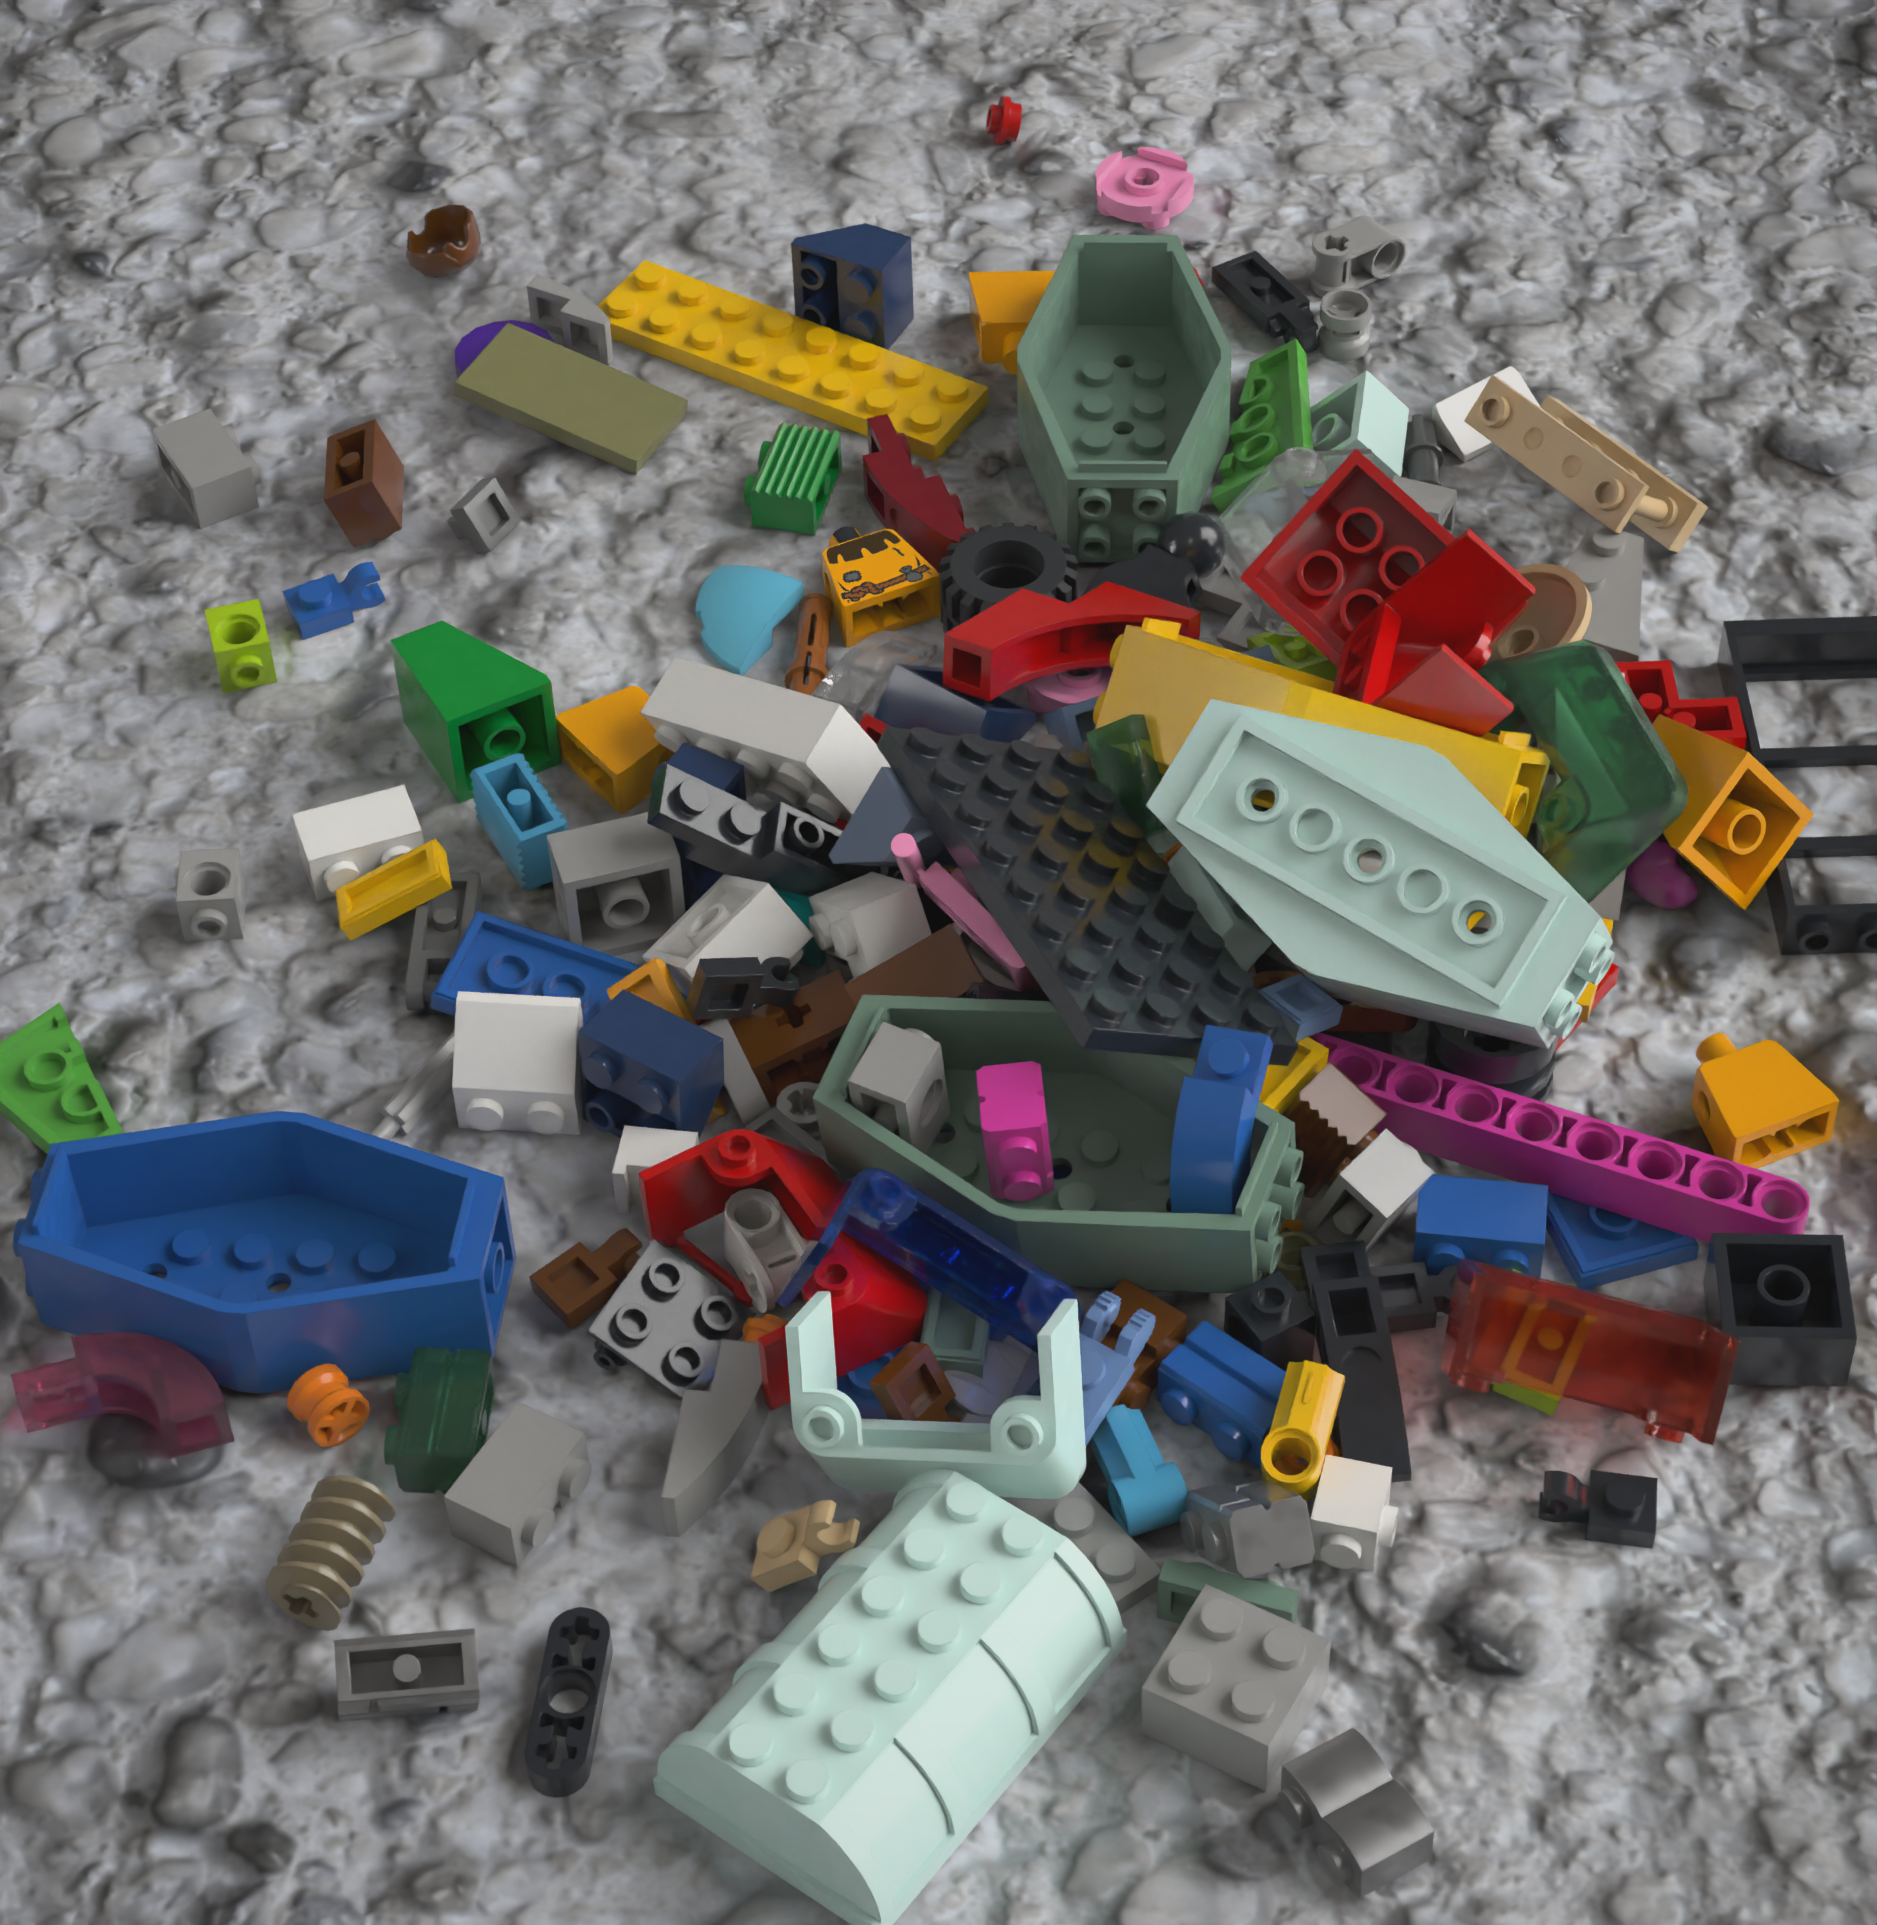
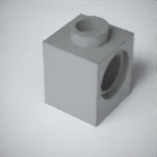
(211, 894)

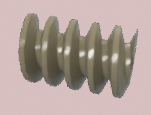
(329, 1550)

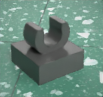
(483, 516)

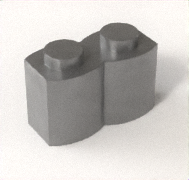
(1355, 1812)

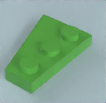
(50, 1086)

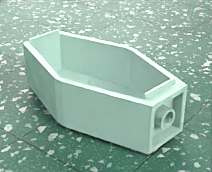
(1394, 932)

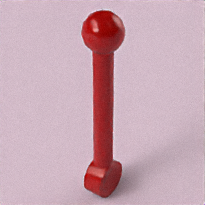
(711, 1267)

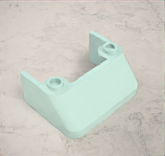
(1025, 1452)

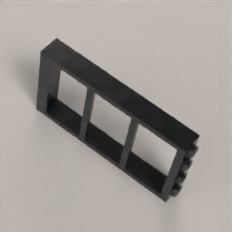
(1798, 652)

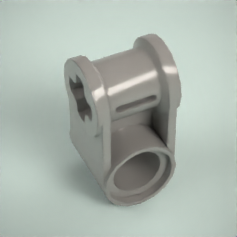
(1354, 256)

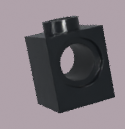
(1272, 1320)

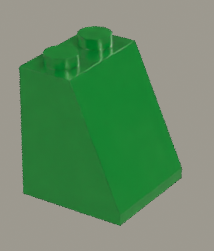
(472, 704)

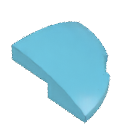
(740, 610)

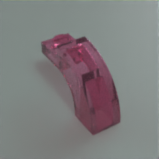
(129, 1377)

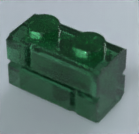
(443, 1417)

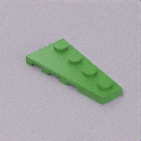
(1272, 421)

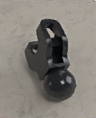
(1186, 551)

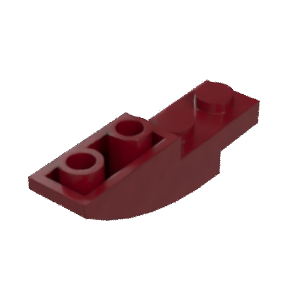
(905, 499)

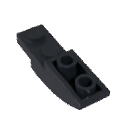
(746, 841)
(1358, 1344)

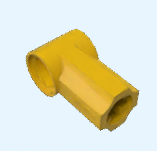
(1302, 1425)

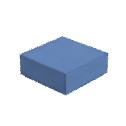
(1302, 1006)

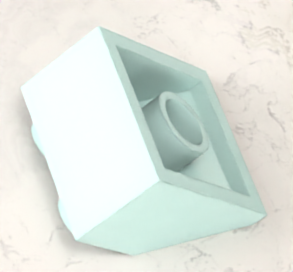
(1363, 417)

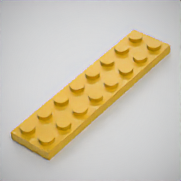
(790, 358)

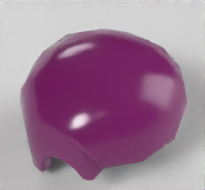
(1659, 878)

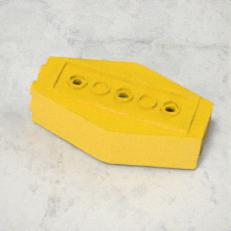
(1177, 676)

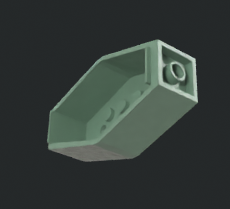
(1105, 310)
(1105, 1121)

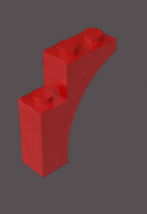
(1044, 636)

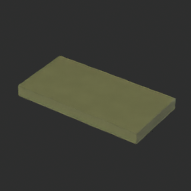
(571, 398)

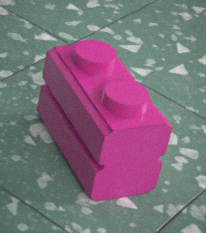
(1015, 1130)

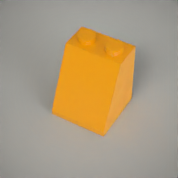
(1734, 814)

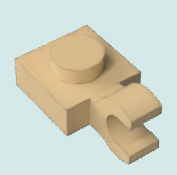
(793, 1544)

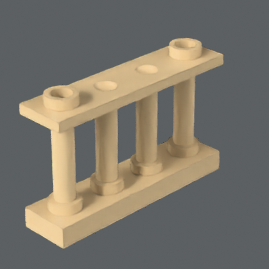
(1585, 464)

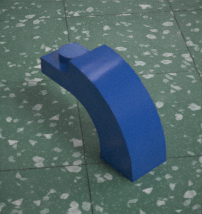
(1217, 1121)

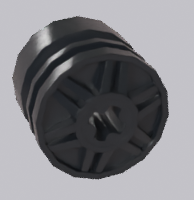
(1491, 1060)

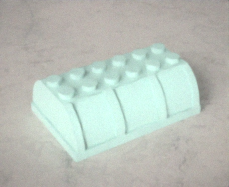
(899, 1699)

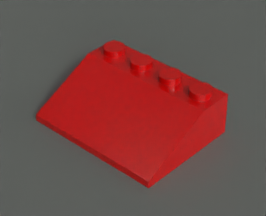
(1348, 555)

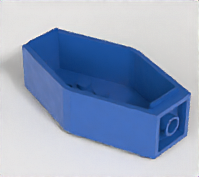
(368, 1232)

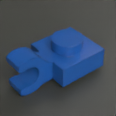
(328, 605)

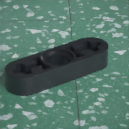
(580, 1726)

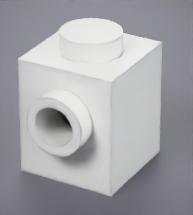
(1352, 1513)

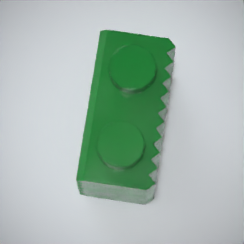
(794, 478)

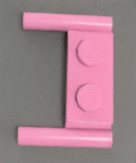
(959, 901)

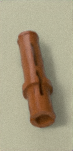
(815, 623)

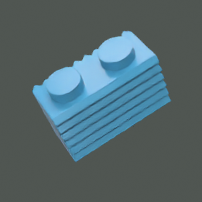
(517, 817)

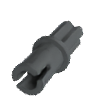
(1421, 454)

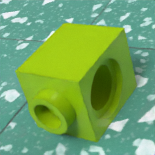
(241, 645)

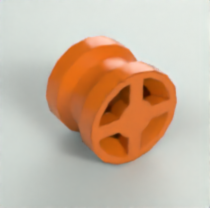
(328, 1405)

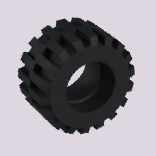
(998, 564)

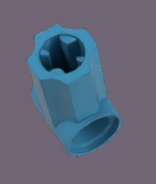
(1140, 1484)

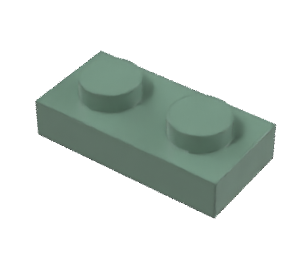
(1183, 1582)

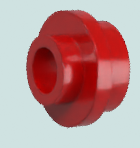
(1004, 120)

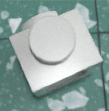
(640, 1150)

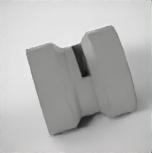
(1345, 323)

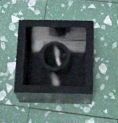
(1786, 1306)

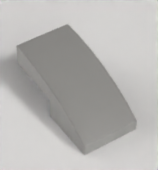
(571, 315)

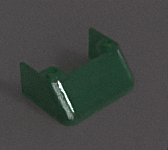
(1612, 765)

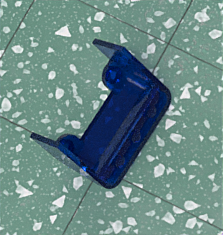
(942, 1253)

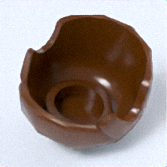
(446, 243)

